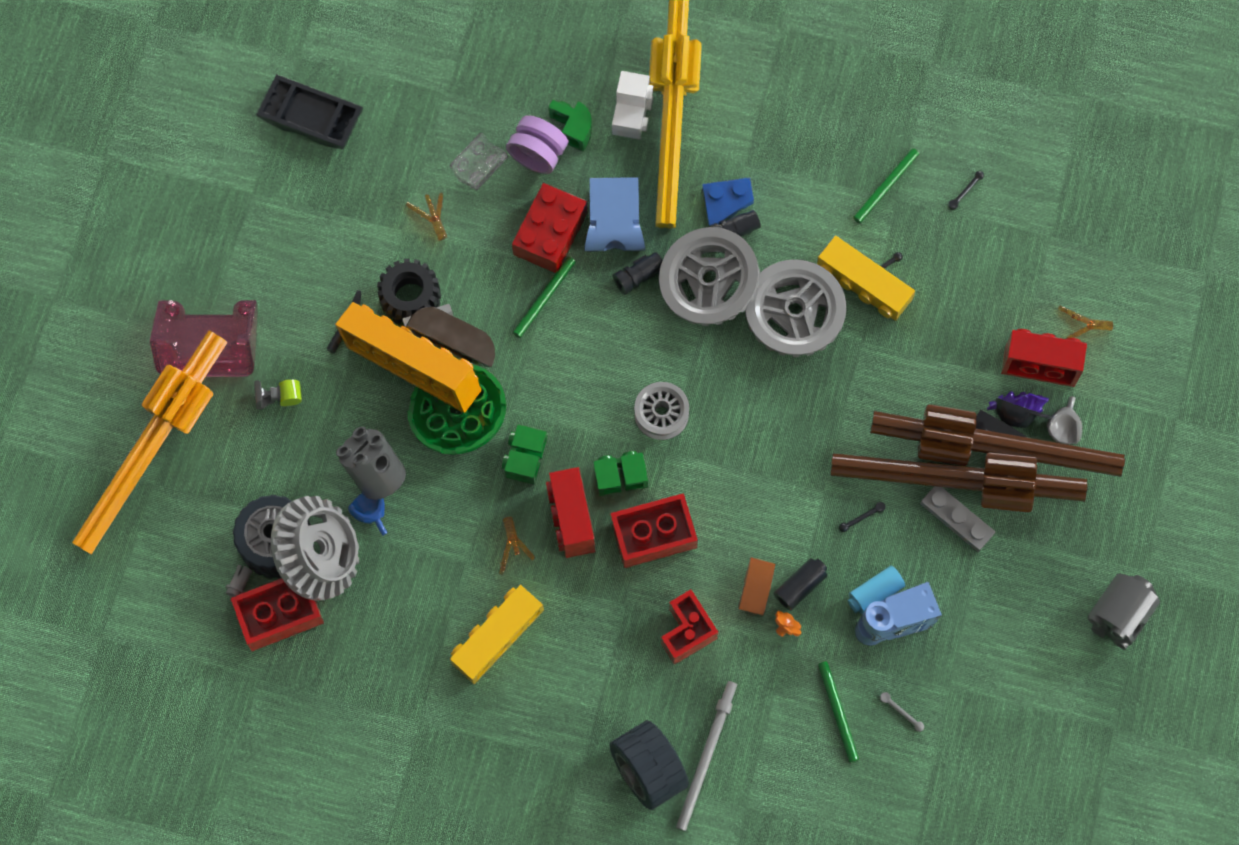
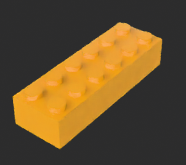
(409, 356)

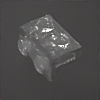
(478, 162)

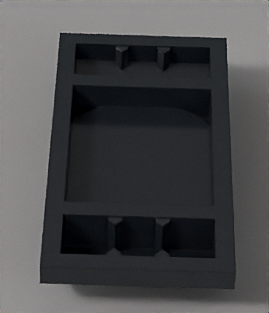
(309, 112)

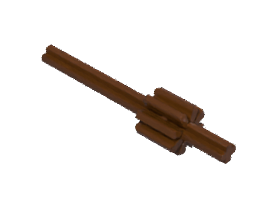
(951, 435)
(1005, 481)

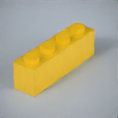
(866, 278)
(496, 634)

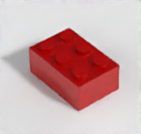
(549, 228)
(1044, 357)
(570, 512)
(654, 530)
(274, 614)

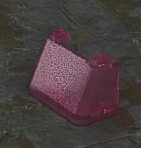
(178, 336)

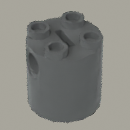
(372, 463)
(1124, 609)

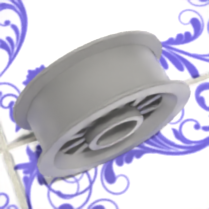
(649, 393)

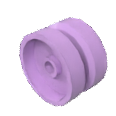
(537, 144)

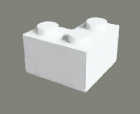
(633, 101)

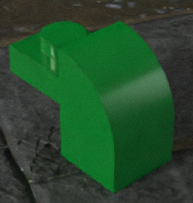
(576, 120)

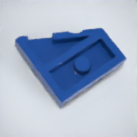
(726, 198)

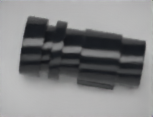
(740, 224)
(639, 272)

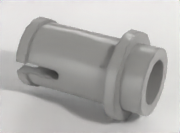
(238, 581)

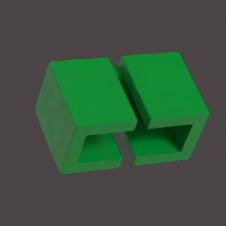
(526, 450)
(632, 468)

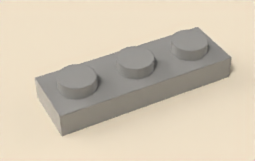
(958, 518)

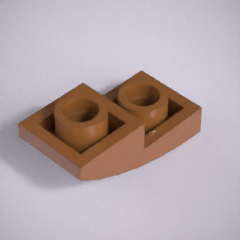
(756, 586)

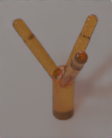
(435, 219)
(1091, 323)
(512, 541)

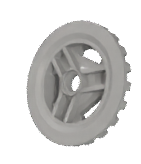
(686, 262)
(815, 289)
(292, 542)

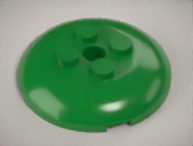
(456, 434)

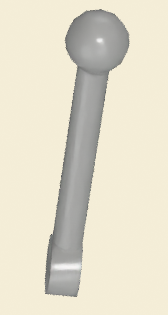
(886, 698)

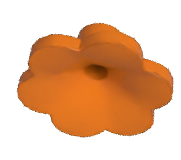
(787, 624)

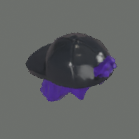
(1019, 410)

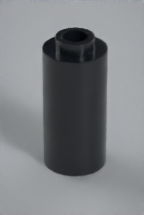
(801, 583)

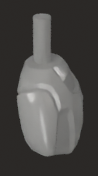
(1065, 424)

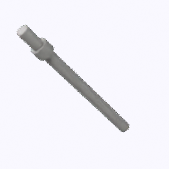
(723, 709)

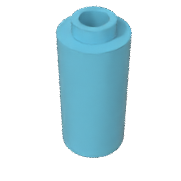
(876, 589)

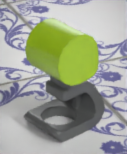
(287, 393)

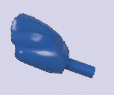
(368, 511)

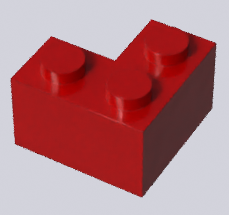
(694, 628)

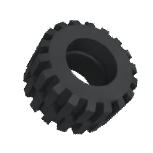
(405, 274)

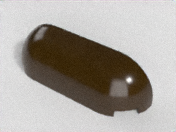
(453, 334)

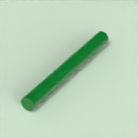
(886, 185)
(544, 297)
(838, 712)

